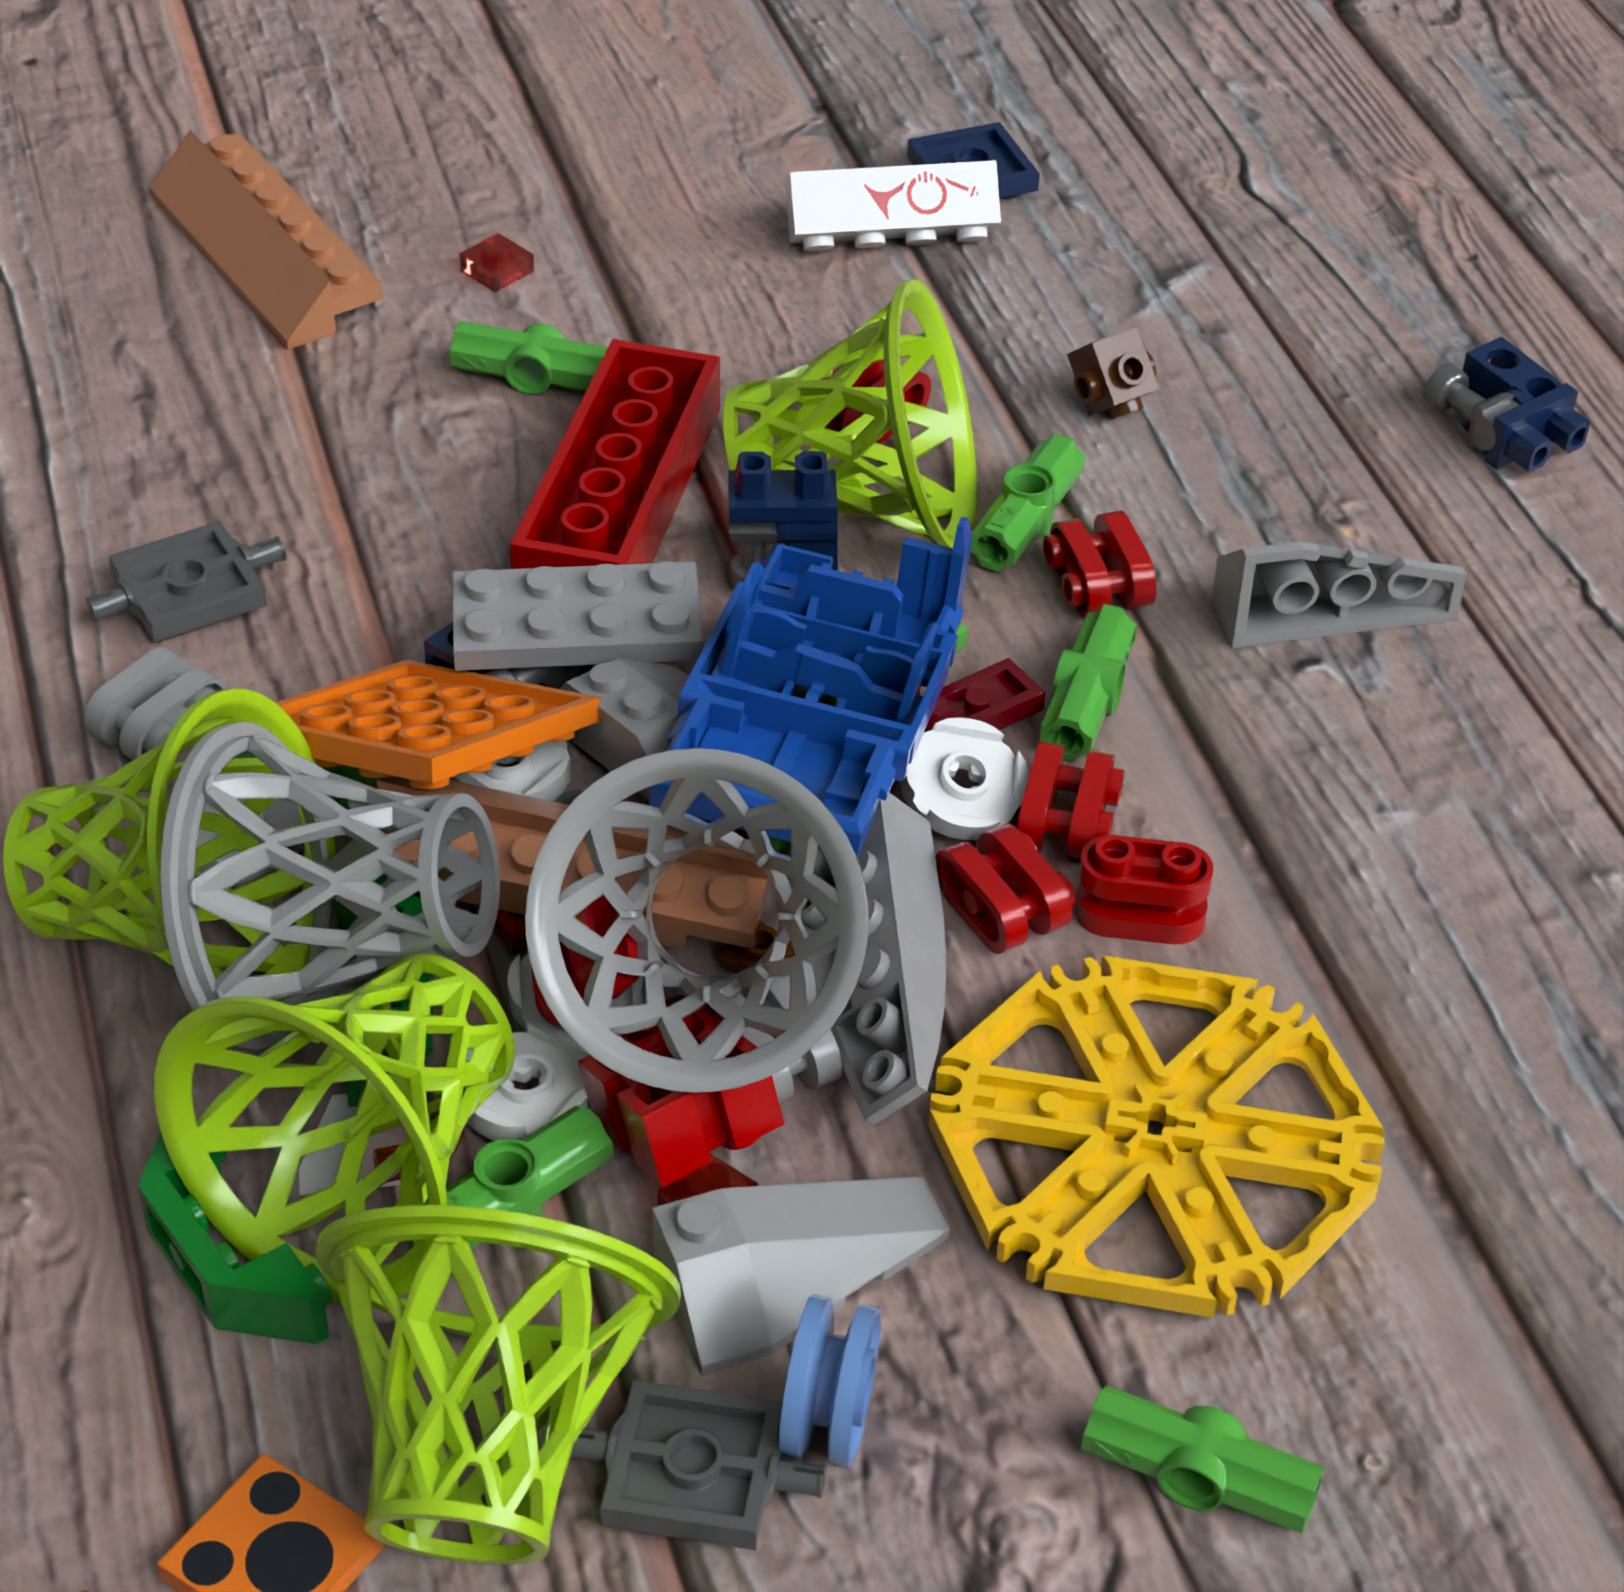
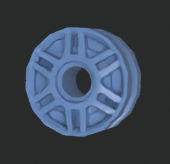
(830, 1381)

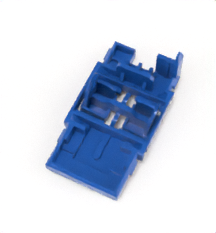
(803, 627)

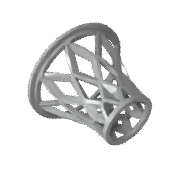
(378, 933)
(593, 1020)

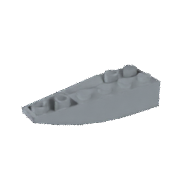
(898, 1005)

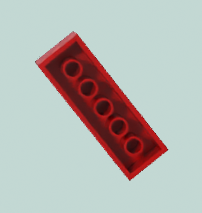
(622, 460)

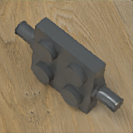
(187, 581)
(694, 1464)

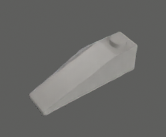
(1327, 591)
(763, 1250)

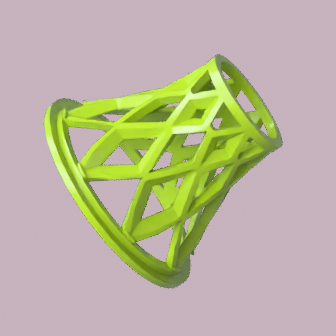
(883, 408)
(110, 886)
(353, 1053)
(412, 1437)

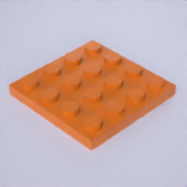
(433, 721)

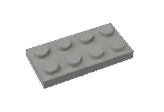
(576, 615)

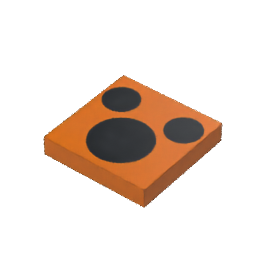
(271, 1537)

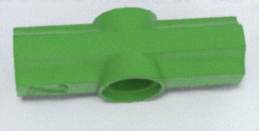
(527, 358)
(1027, 502)
(1089, 681)
(531, 1170)
(1203, 1458)

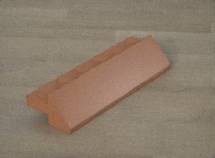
(263, 238)
(702, 894)

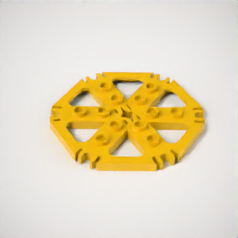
(1183, 1166)

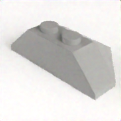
(634, 710)

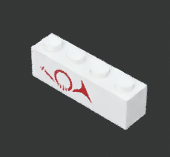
(892, 203)

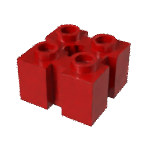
(678, 1129)

